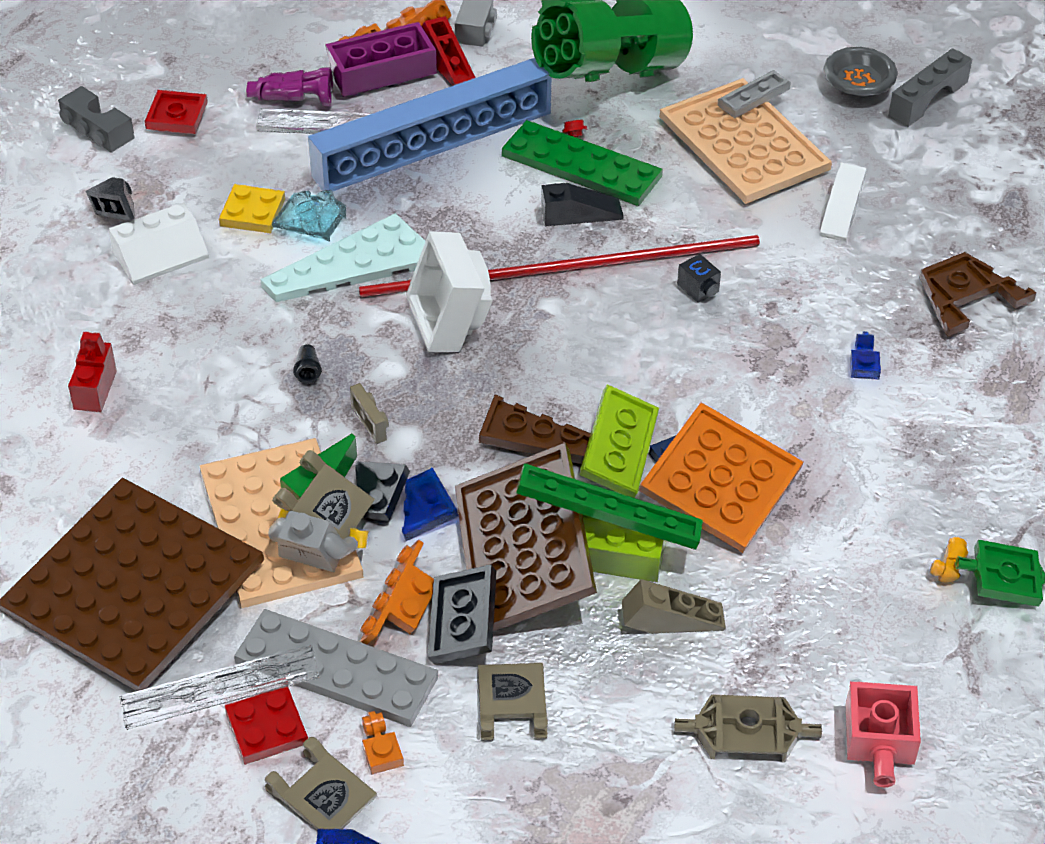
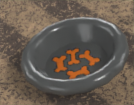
(860, 71)

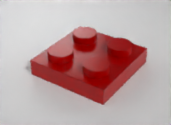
(176, 111)
(266, 725)

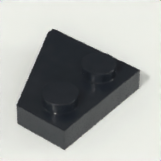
(384, 484)

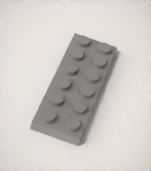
(346, 667)

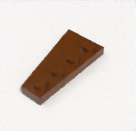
(525, 432)

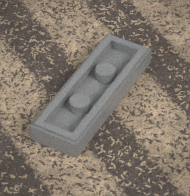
(754, 94)

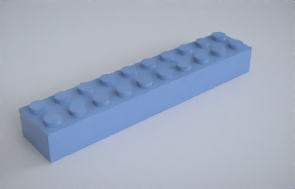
(429, 125)

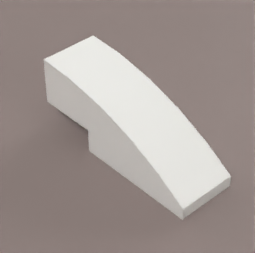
(843, 202)

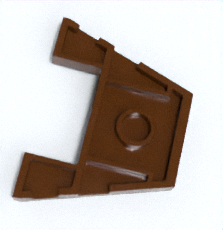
(963, 281)

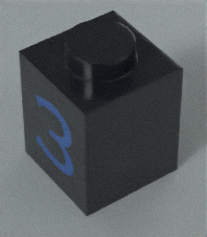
(699, 278)

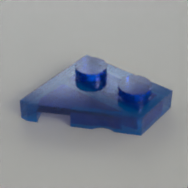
(426, 504)

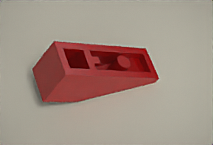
(449, 54)

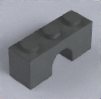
(106, 129)

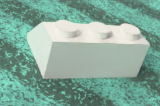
(158, 243)

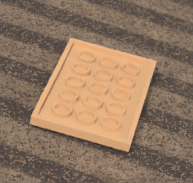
(750, 152)
(242, 506)

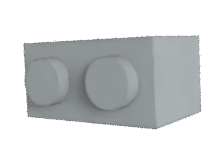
(475, 22)

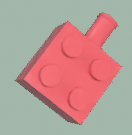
(882, 727)

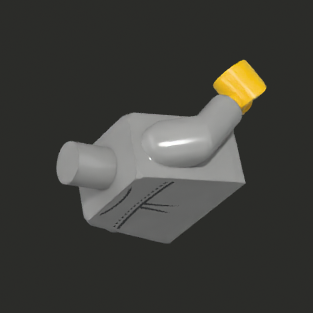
(313, 540)

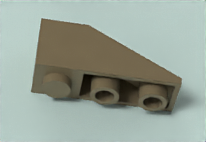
(669, 610)

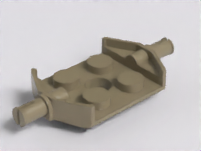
(722, 731)

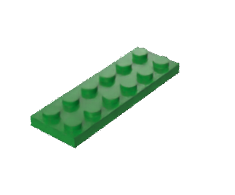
(582, 162)

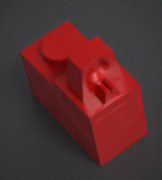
(92, 374)

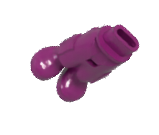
(294, 86)

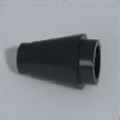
(307, 365)

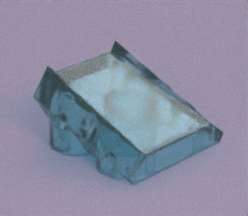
(311, 214)

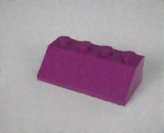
(381, 59)

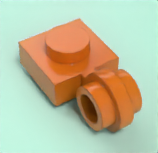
(380, 750)

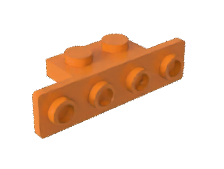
(432, 10)
(404, 598)

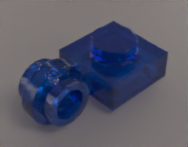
(863, 360)

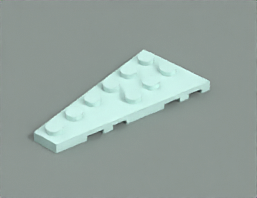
(356, 259)

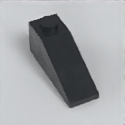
(112, 199)
(575, 205)

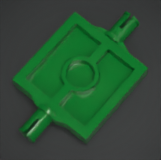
(1006, 572)

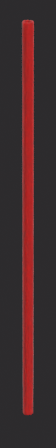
(585, 262)

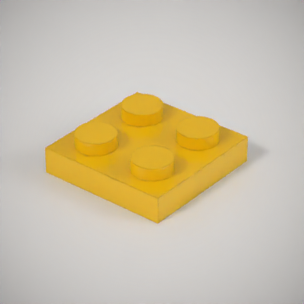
(251, 208)

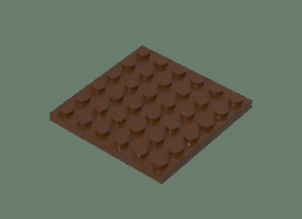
(131, 583)

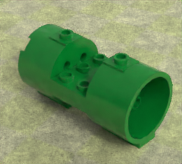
(590, 37)

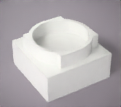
(449, 291)

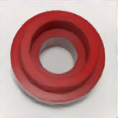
(574, 128)

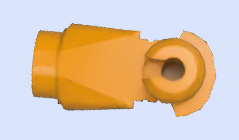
(946, 569)

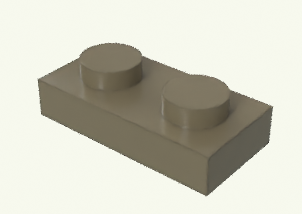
(366, 410)

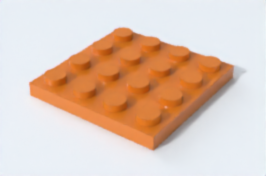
(721, 476)

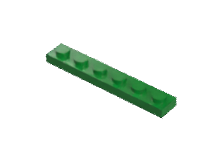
(609, 506)

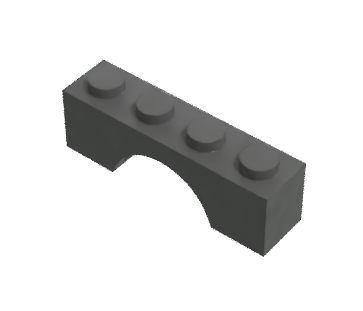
(913, 97)

